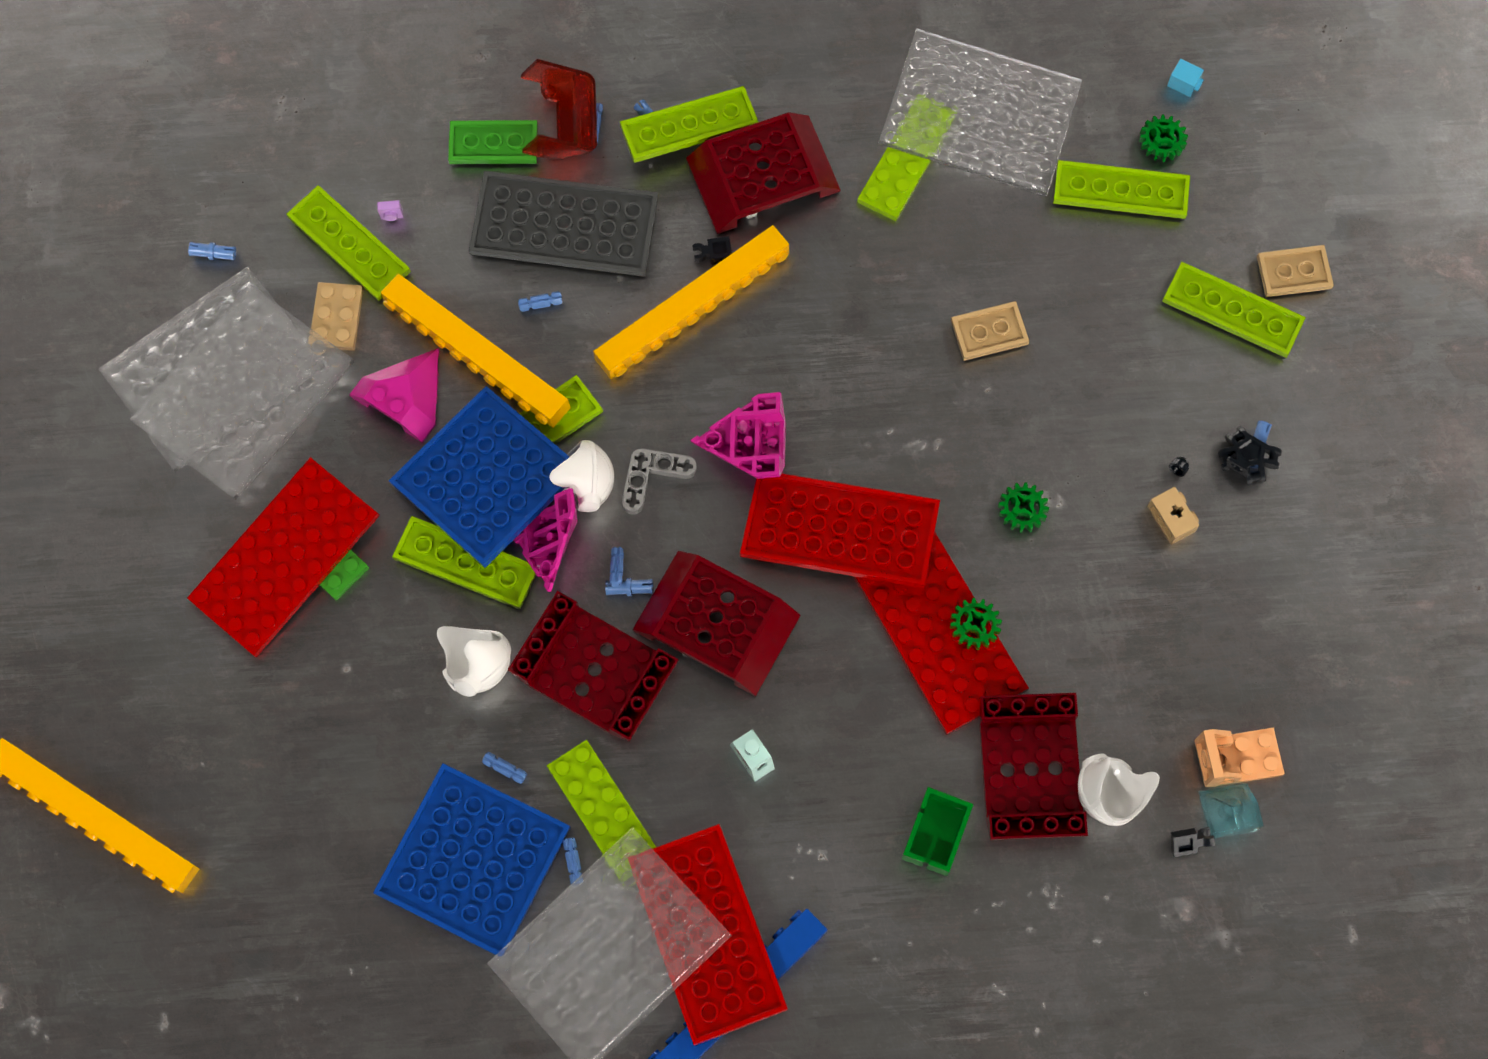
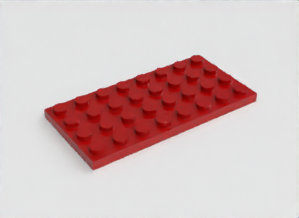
(841, 529)
(283, 557)
(921, 633)
(738, 979)

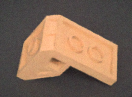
(1238, 756)

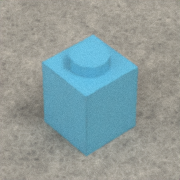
(1186, 78)

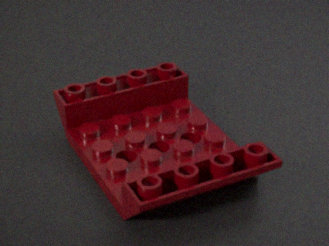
(734, 184)
(568, 643)
(742, 643)
(1035, 732)

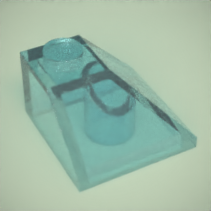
(1231, 810)

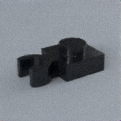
(717, 249)

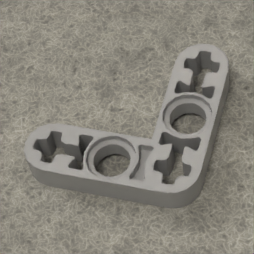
(650, 466)

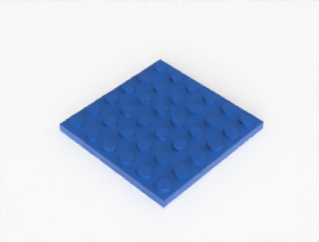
(482, 476)
(472, 860)

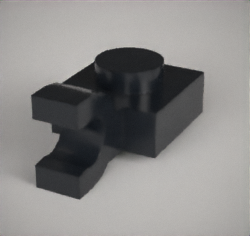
(1188, 840)

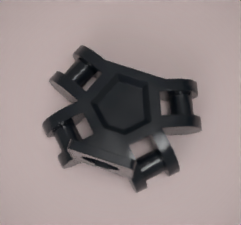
(1248, 453)

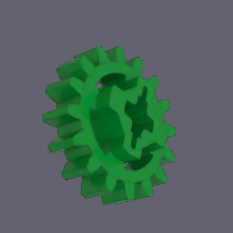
(1163, 138)
(1029, 515)
(970, 615)

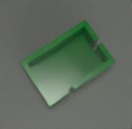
(937, 831)

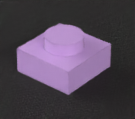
(390, 210)

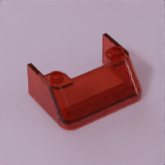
(575, 108)

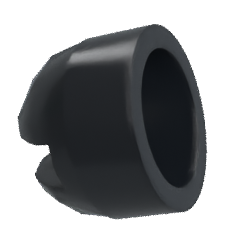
(1179, 466)

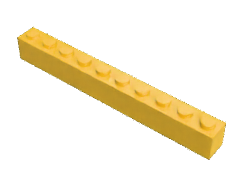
(691, 302)
(476, 351)
(95, 818)

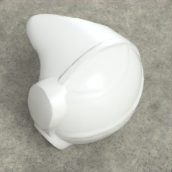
(588, 474)
(473, 658)
(1112, 790)

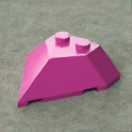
(404, 393)
(750, 437)
(548, 537)

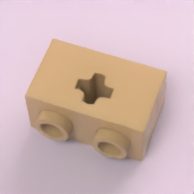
(1174, 527)

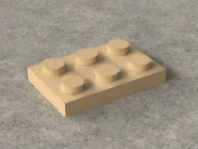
(1295, 271)
(338, 313)
(989, 330)

